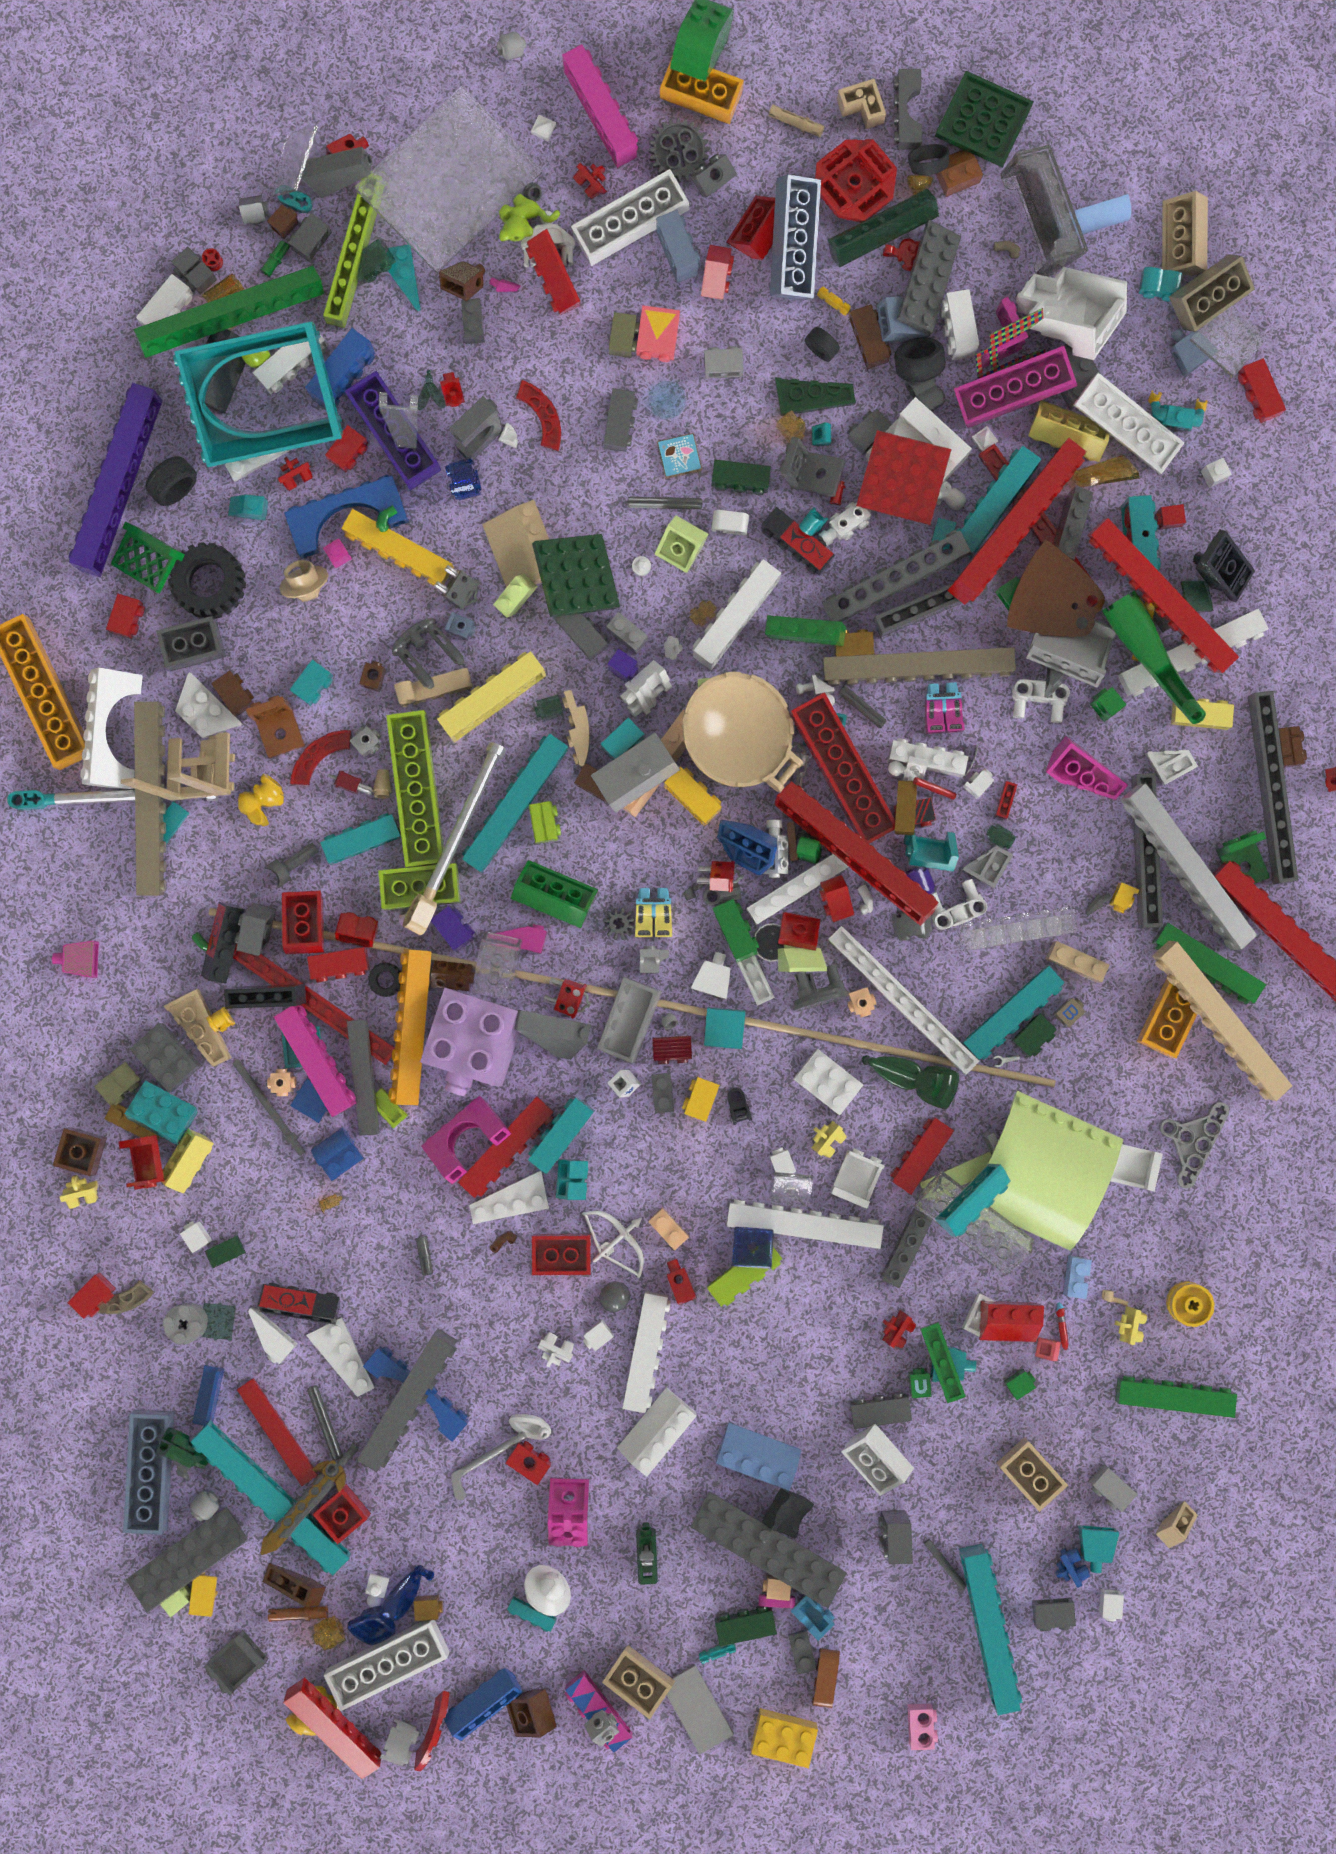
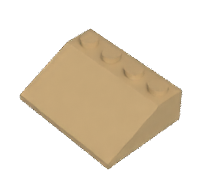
(512, 540)

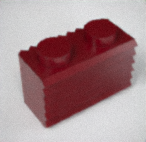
(672, 1048)

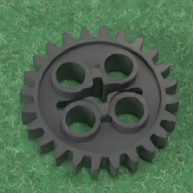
(663, 154)

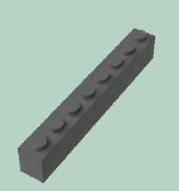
(1147, 868)
(407, 1400)

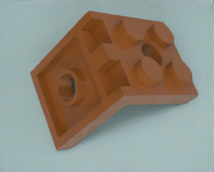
(271, 717)

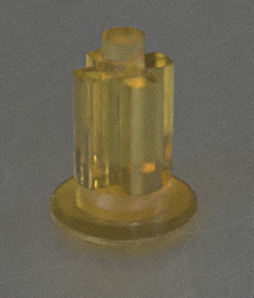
(329, 1202)

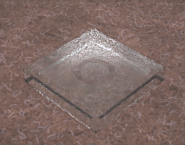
(791, 1189)

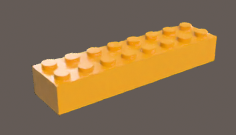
(41, 692)

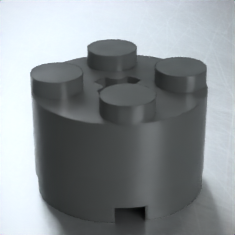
(905, 927)

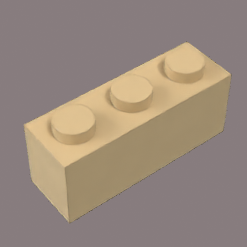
(1077, 962)

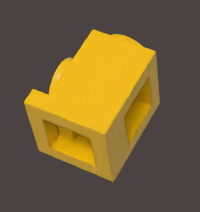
(1123, 897)

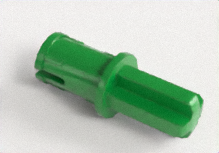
(275, 258)

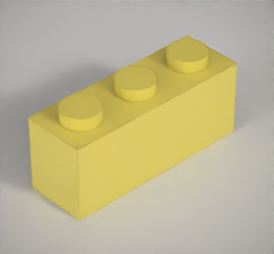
(1218, 715)
(186, 1160)

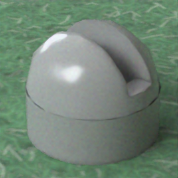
(670, 1018)

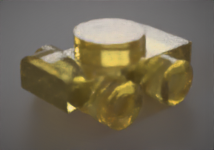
(704, 611)

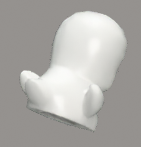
(951, 496)

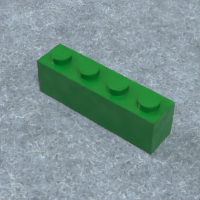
(805, 630)

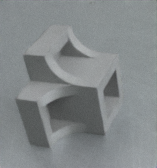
(651, 958)

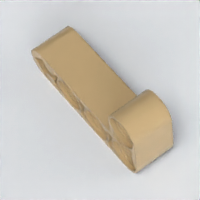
(445, 683)

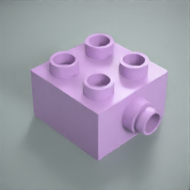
(471, 1041)

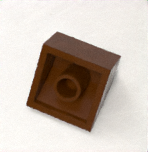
(531, 1714)

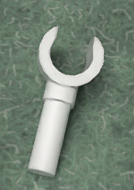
(1006, 1059)

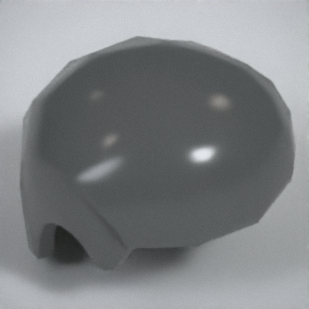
(614, 1296)

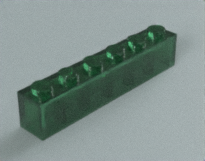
(883, 227)

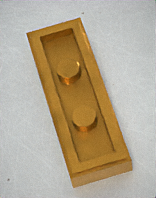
(905, 808)

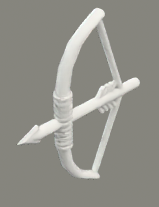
(608, 1247)

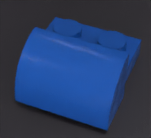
(337, 1154)

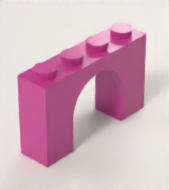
(441, 1145)

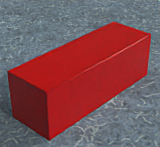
(1006, 800)

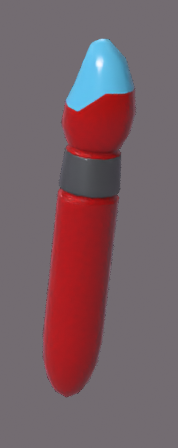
(1062, 1326)

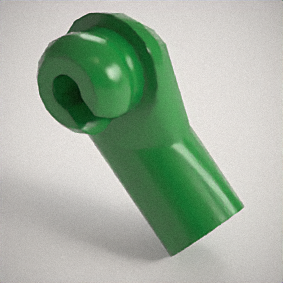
(383, 517)

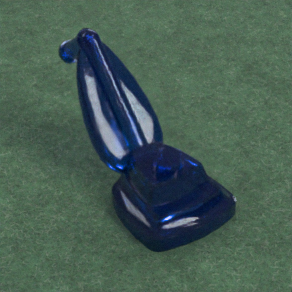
(377, 1622)

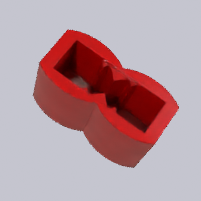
(356, 929)

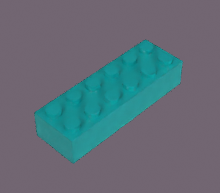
(999, 497)

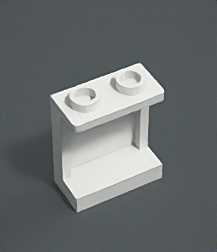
(1137, 1167)
(857, 1178)

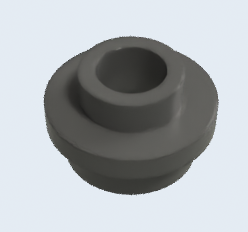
(537, 191)

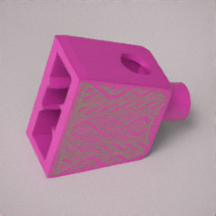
(79, 958)

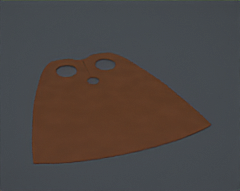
(1047, 594)

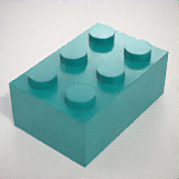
(161, 1112)

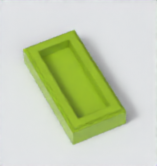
(390, 1112)

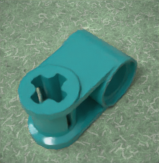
(812, 522)

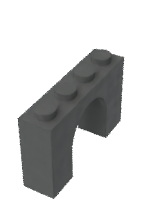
(477, 428)

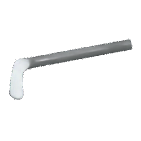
(456, 1475)

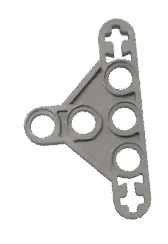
(1197, 1132)

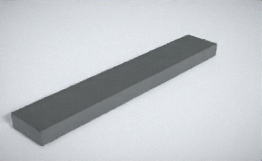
(363, 1077)

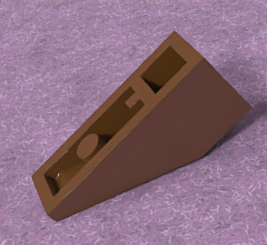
(294, 1585)

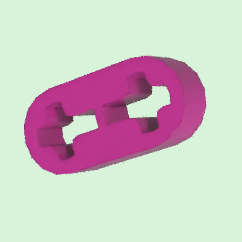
(776, 1603)

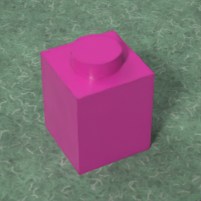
(337, 553)

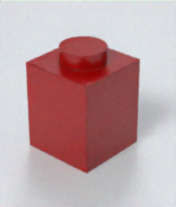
(1170, 517)

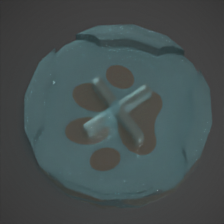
(667, 400)

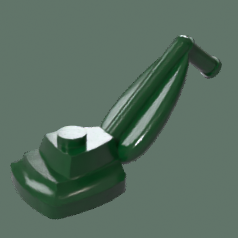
(933, 1084)

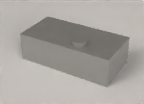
(635, 772)

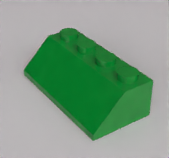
(554, 894)

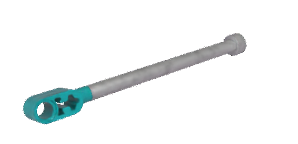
(72, 798)

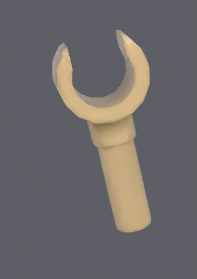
(1108, 1296)

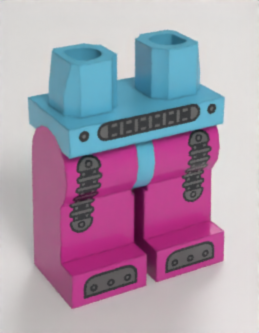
(943, 703)

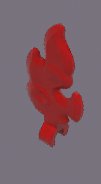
(906, 252)

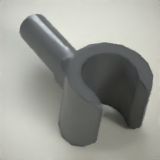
(690, 894)

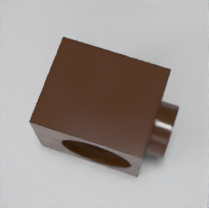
(375, 684)

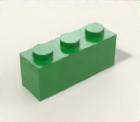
(736, 930)

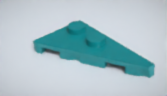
(404, 273)

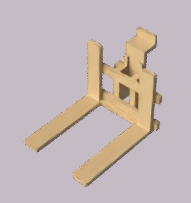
(208, 771)

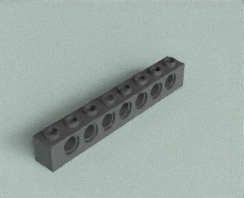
(924, 570)

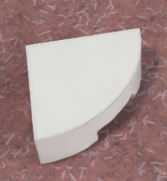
(509, 436)

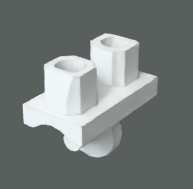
(562, 1353)

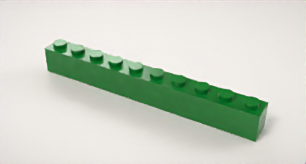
(229, 311)

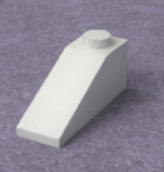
(273, 1339)

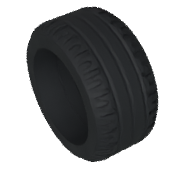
(919, 359)
(171, 481)

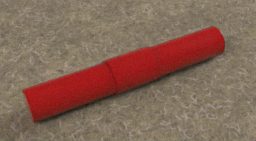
(934, 788)

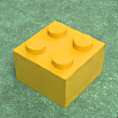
(700, 1099)

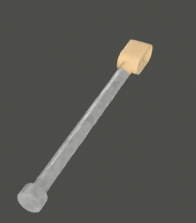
(423, 906)

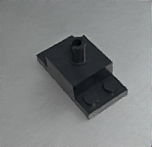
(1224, 566)

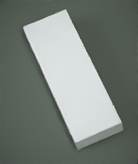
(756, 980)

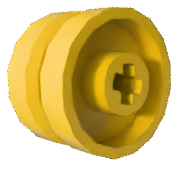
(1201, 1304)

